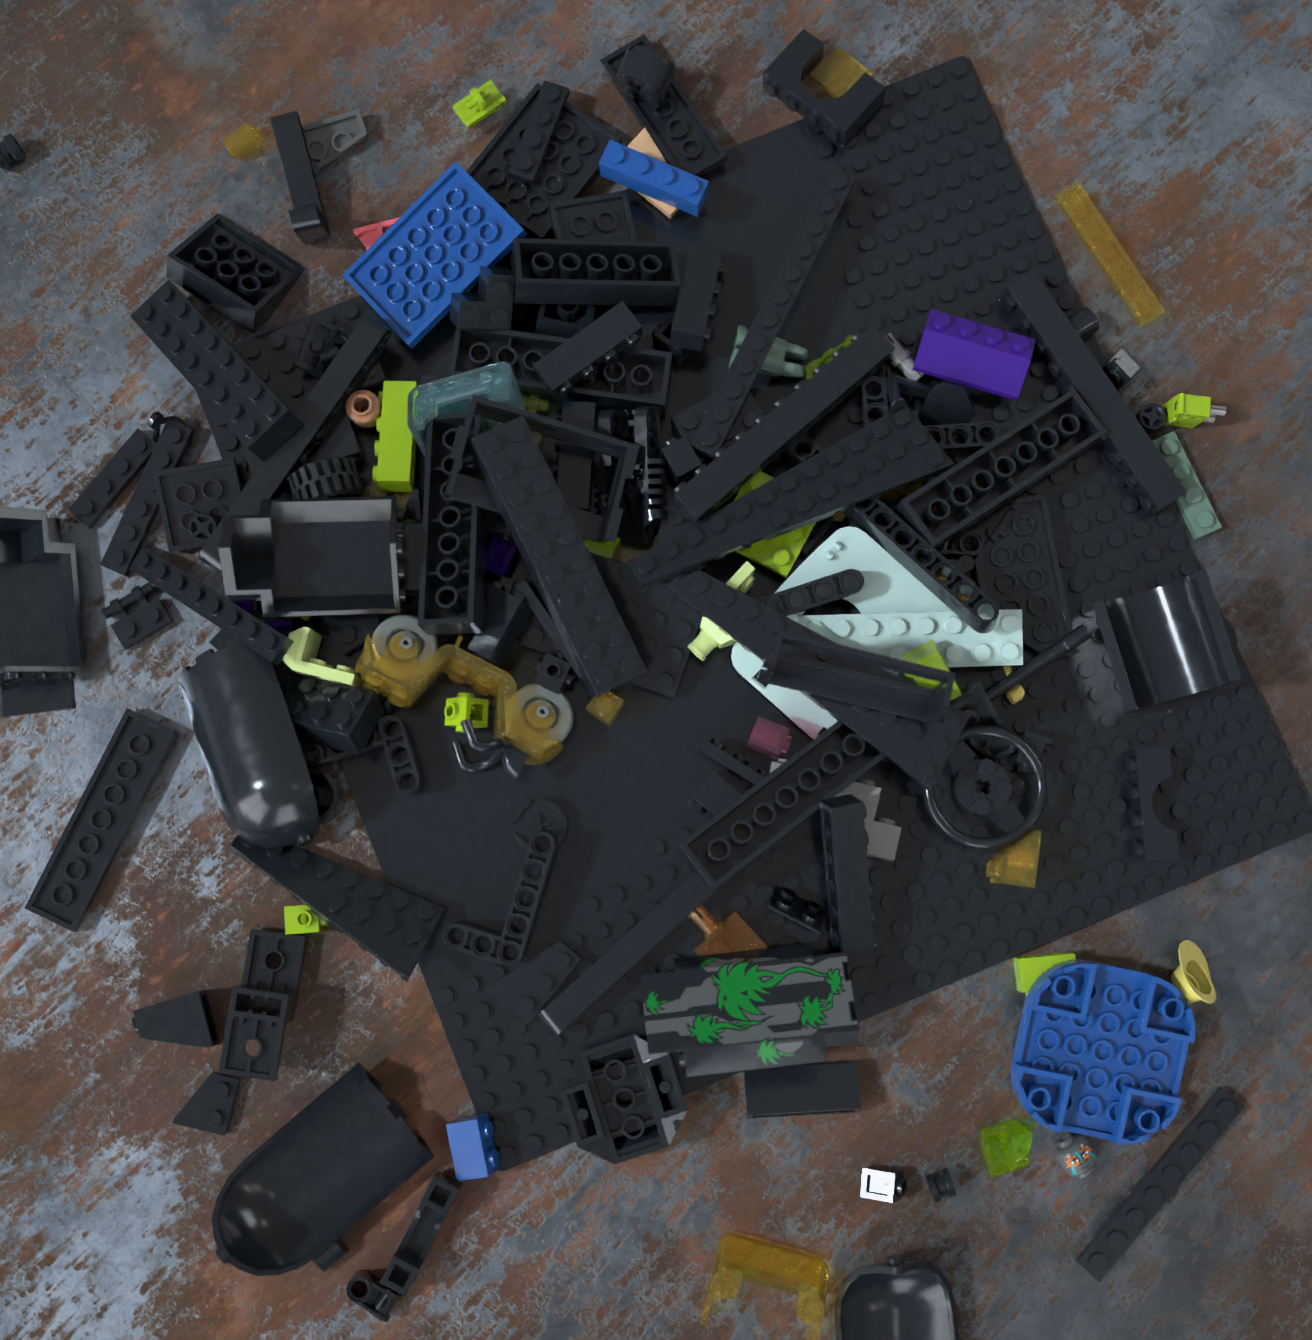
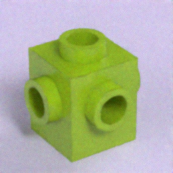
(464, 708)

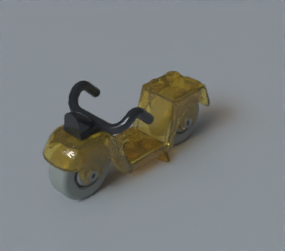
(527, 722)

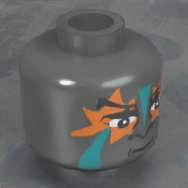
(1076, 1155)

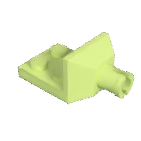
(709, 634)
(302, 659)

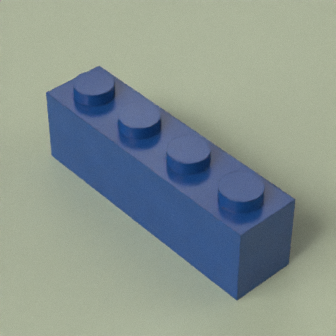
(653, 178)

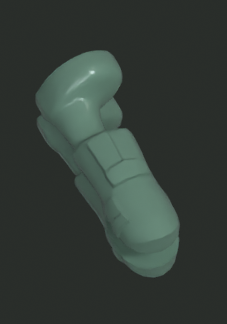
(776, 360)

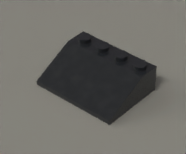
(233, 272)

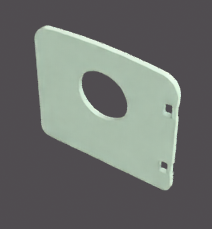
(885, 590)

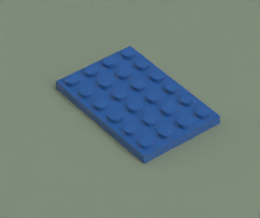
(433, 253)

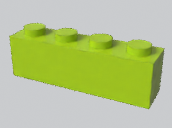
(396, 444)

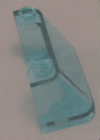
(454, 392)

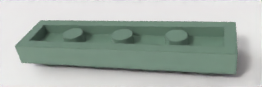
(1194, 504)

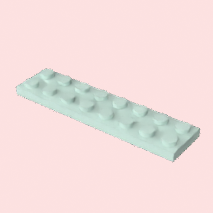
(900, 632)

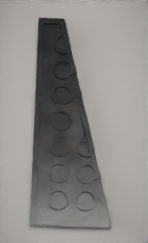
(370, 912)

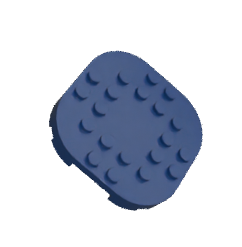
(1102, 1051)

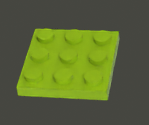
(780, 552)

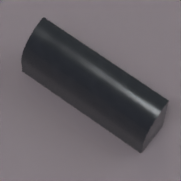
(802, 1090)

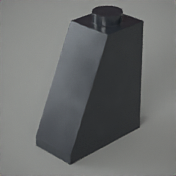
(178, 1021)

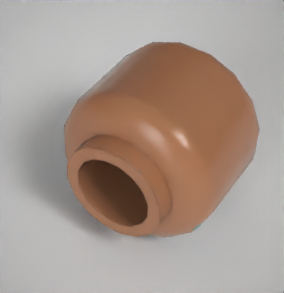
(363, 401)

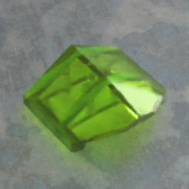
(1005, 1146)

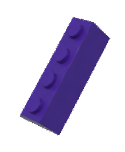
(974, 354)

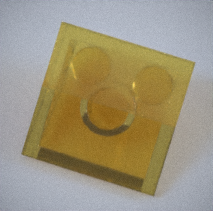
(1016, 862)

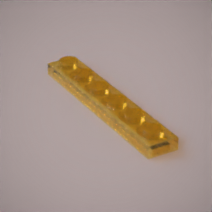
(1109, 255)

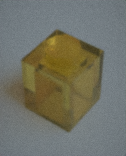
(605, 707)

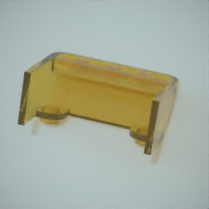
(772, 1266)

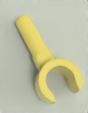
(1016, 693)

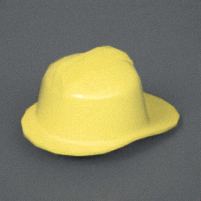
(1193, 975)

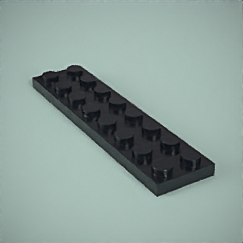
(101, 820)

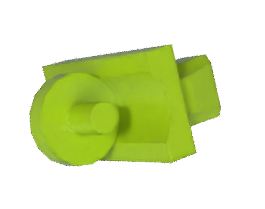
(479, 104)

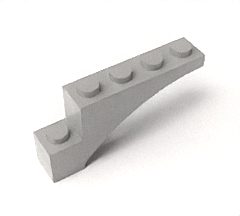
(882, 834)

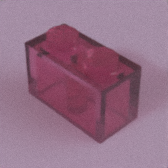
(769, 738)

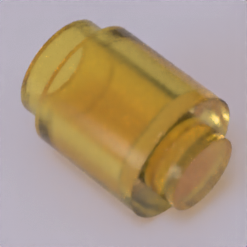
(243, 140)

